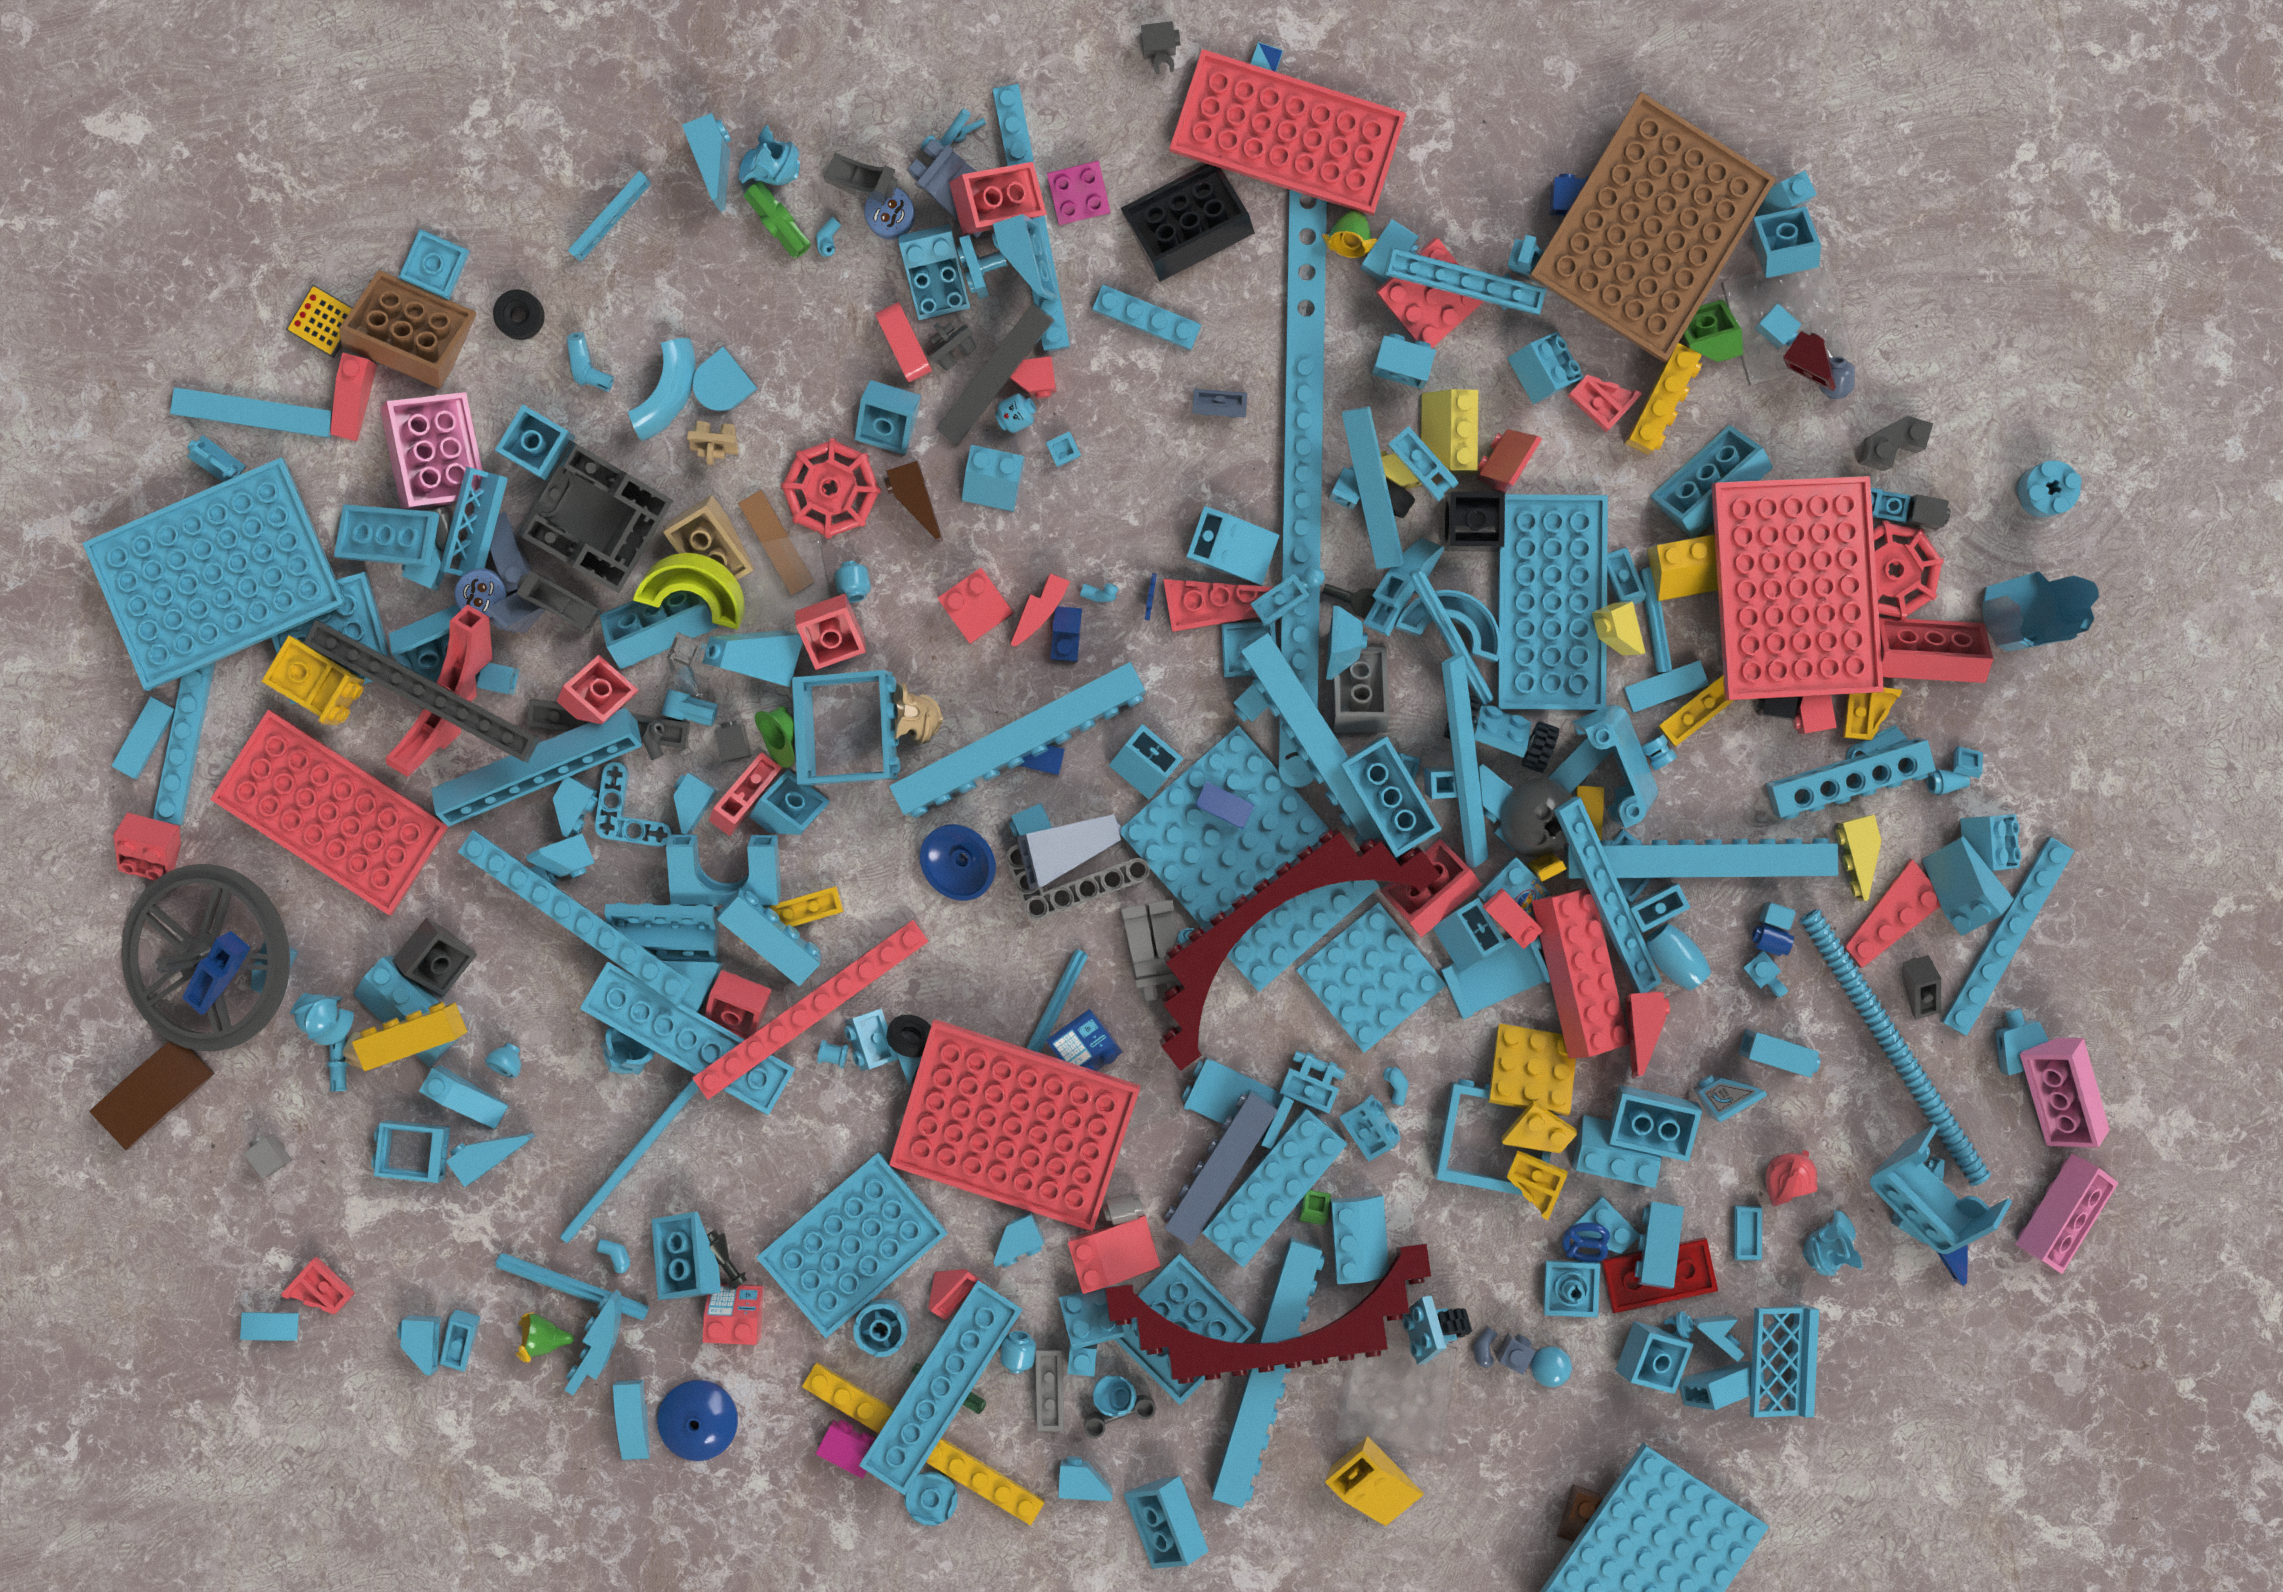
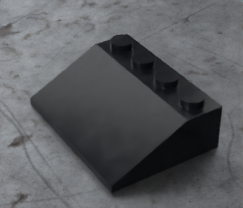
(1188, 220)

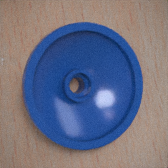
(947, 867)
(710, 1408)

